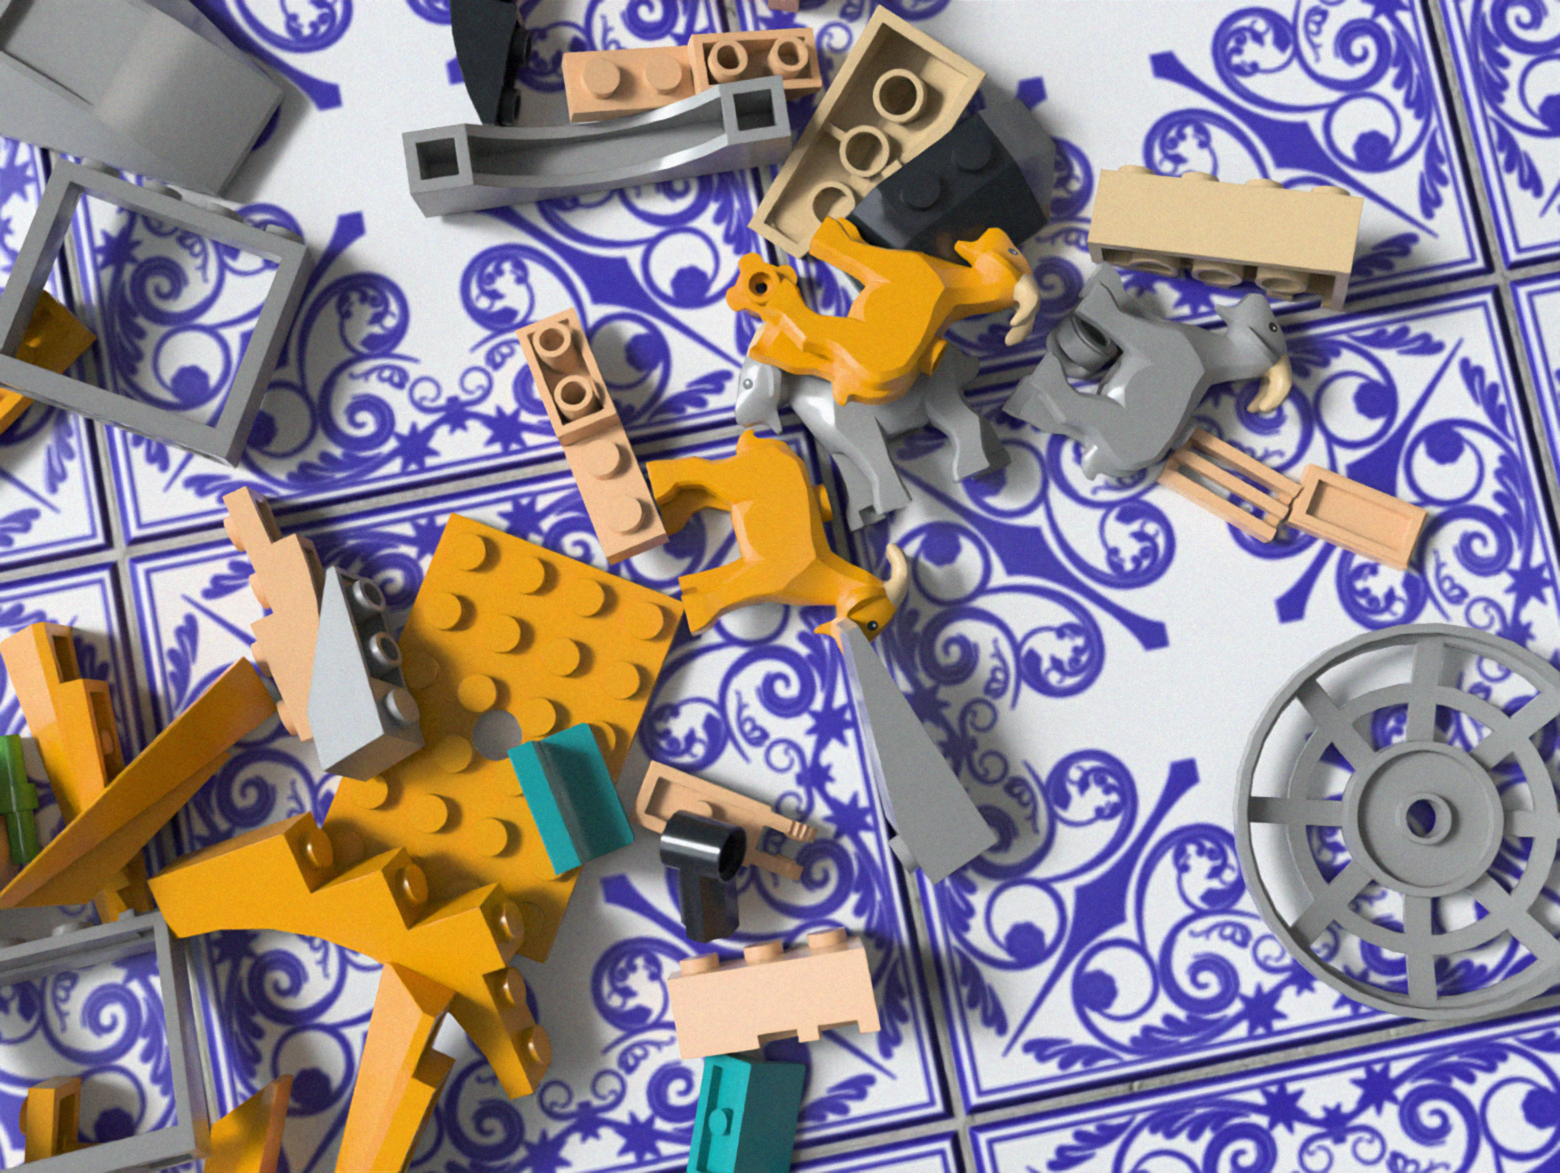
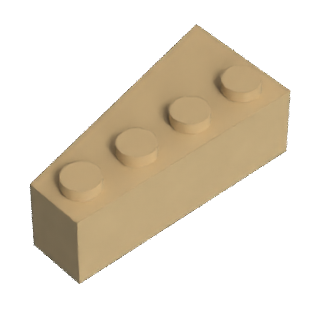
(1227, 231)

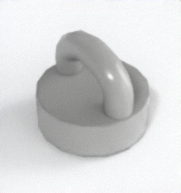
(1080, 346)

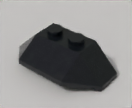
(974, 178)

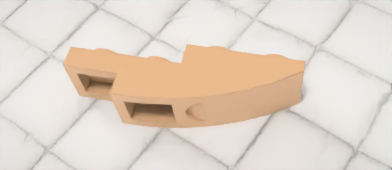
(643, 79)
(592, 436)
(290, 583)

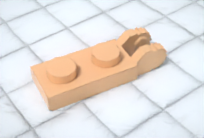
(670, 790)

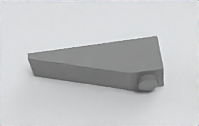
(918, 789)

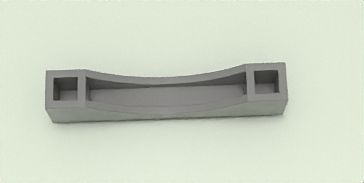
(493, 166)

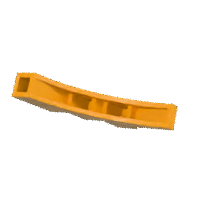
(378, 907)

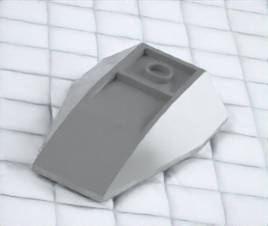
(132, 88)

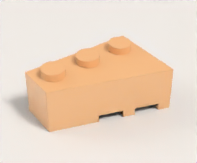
(772, 994)

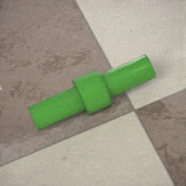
(17, 800)

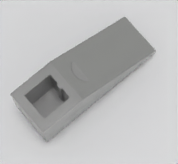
(357, 689)

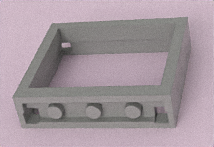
(163, 204)
(85, 945)

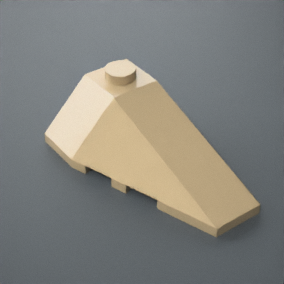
(879, 113)

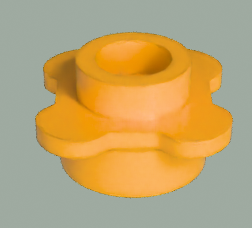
(752, 272)

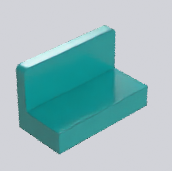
(571, 797)
(746, 1115)

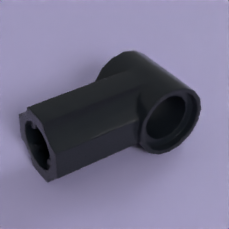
(706, 863)

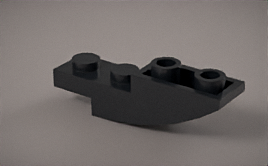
(489, 51)

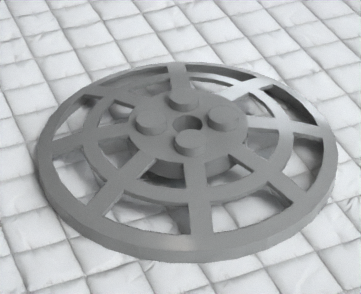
(1376, 827)

